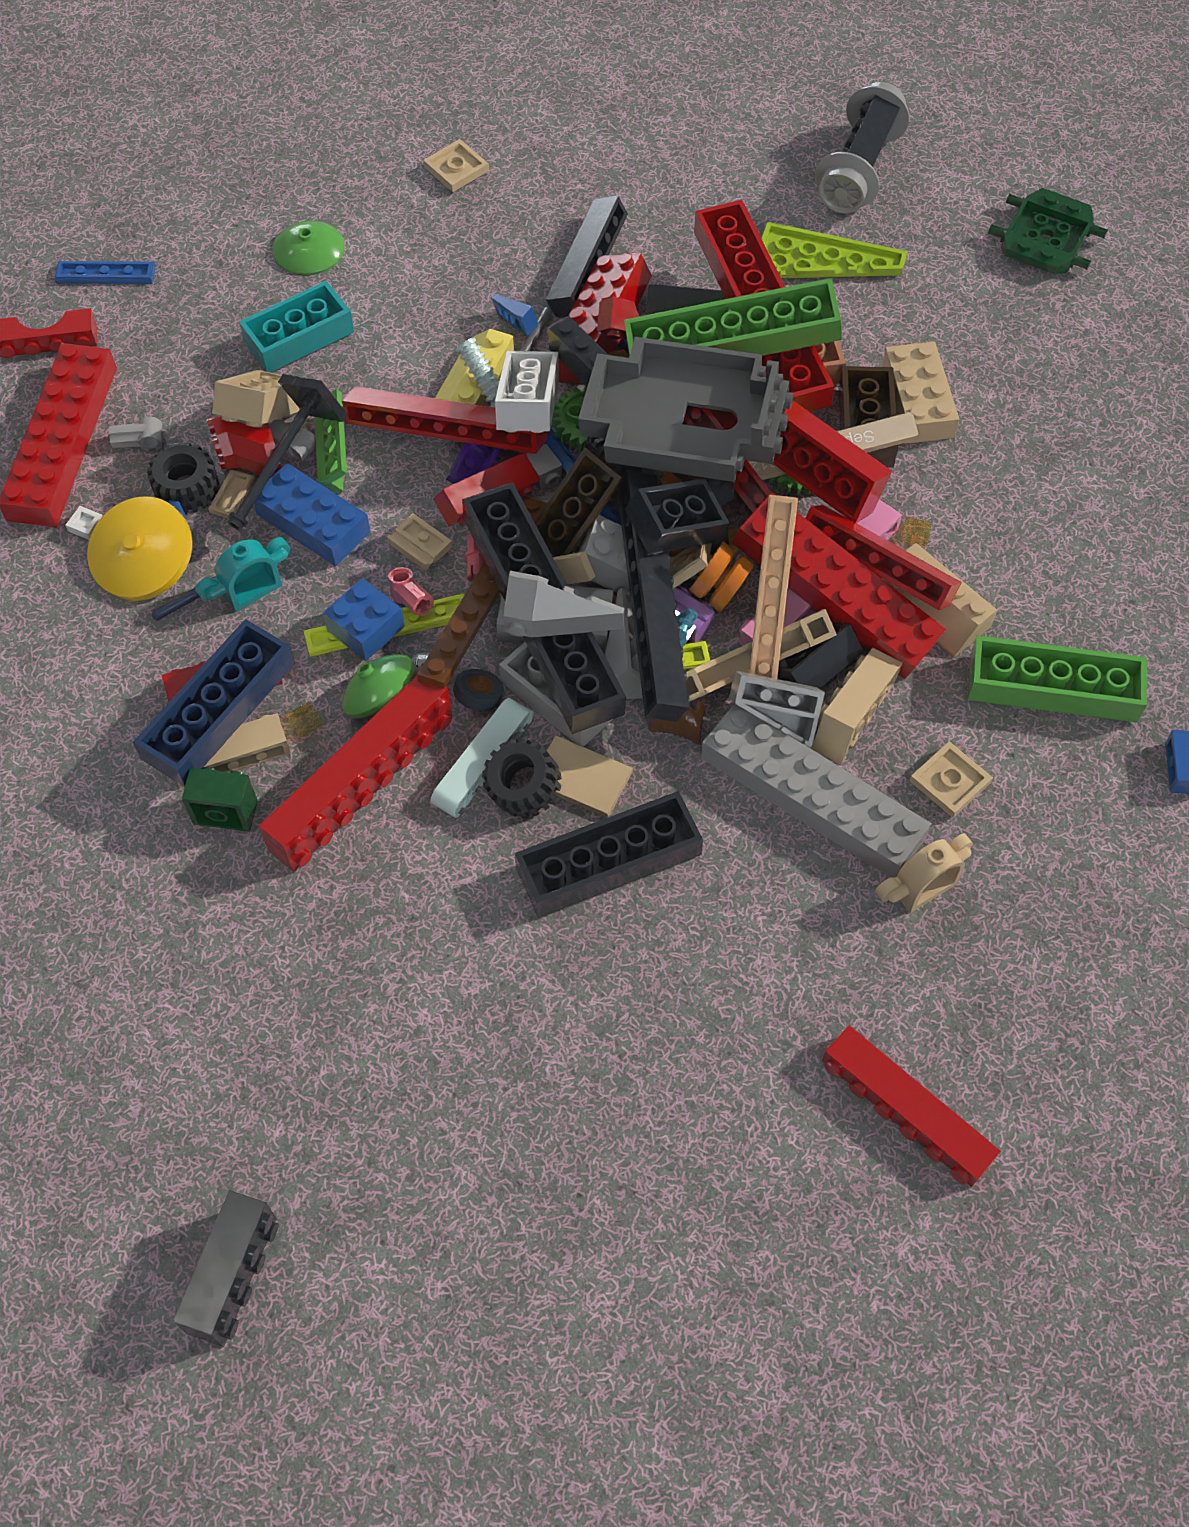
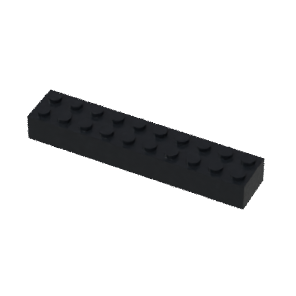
(568, 662)

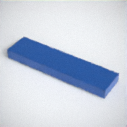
(105, 272)

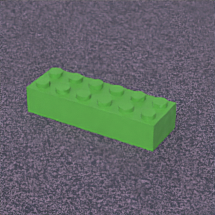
(1058, 679)

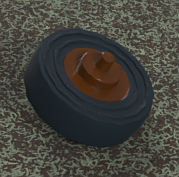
(478, 689)

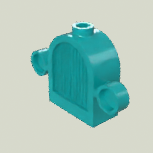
(245, 573)

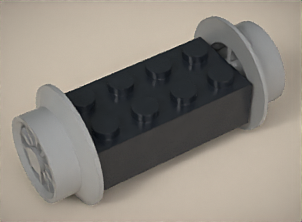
(848, 177)

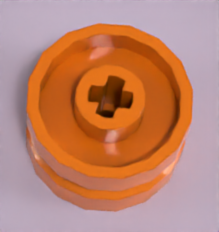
(721, 577)

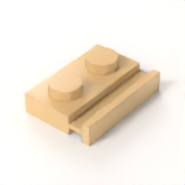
(419, 541)

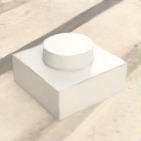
(83, 522)

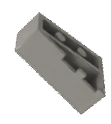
(781, 703)

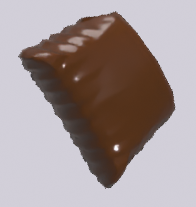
(688, 726)

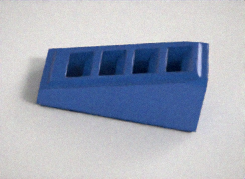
(515, 313)

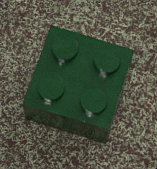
(220, 799)

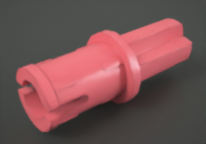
(473, 558)

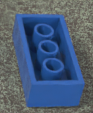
(312, 514)

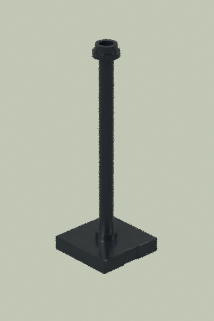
(312, 400)

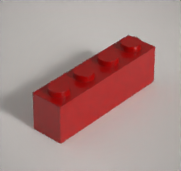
(515, 470)

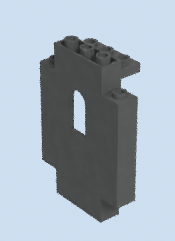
(644, 399)

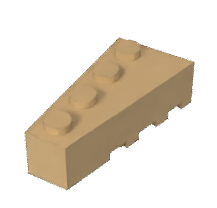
(854, 704)

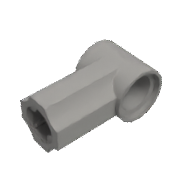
(143, 435)
(302, 445)

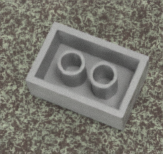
(606, 554)

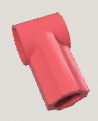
(409, 592)

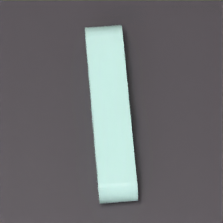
(466, 774)

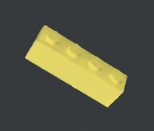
(459, 383)

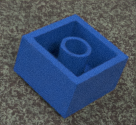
(364, 619)

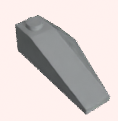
(544, 610)
(622, 650)

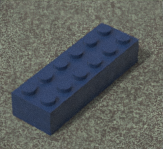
(214, 702)

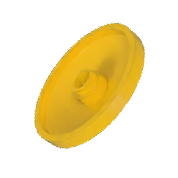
(139, 548)

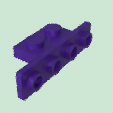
(472, 460)

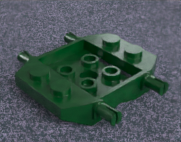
(1060, 252)

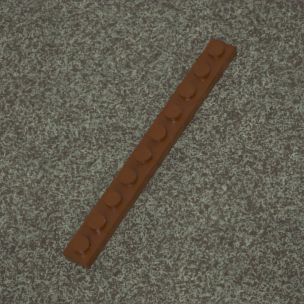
(466, 620)

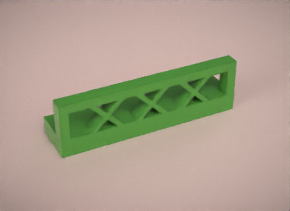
(331, 451)

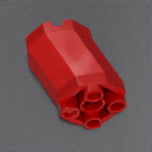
(242, 444)

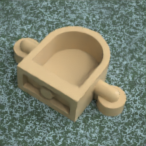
(927, 873)

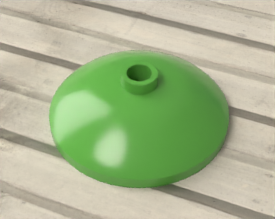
(308, 247)
(376, 684)

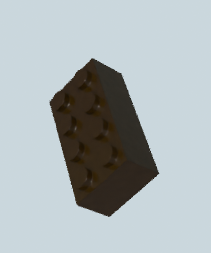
(866, 397)

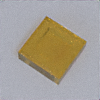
(916, 531)
(304, 719)

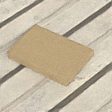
(588, 776)

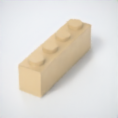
(251, 745)

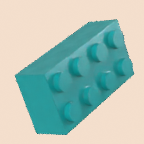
(296, 326)

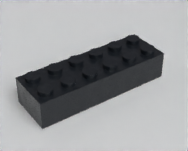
(608, 854)

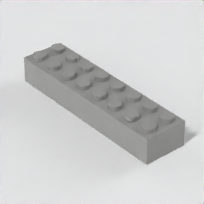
(815, 790)

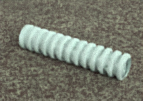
(480, 369)

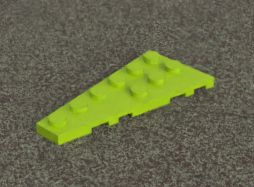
(816, 254)

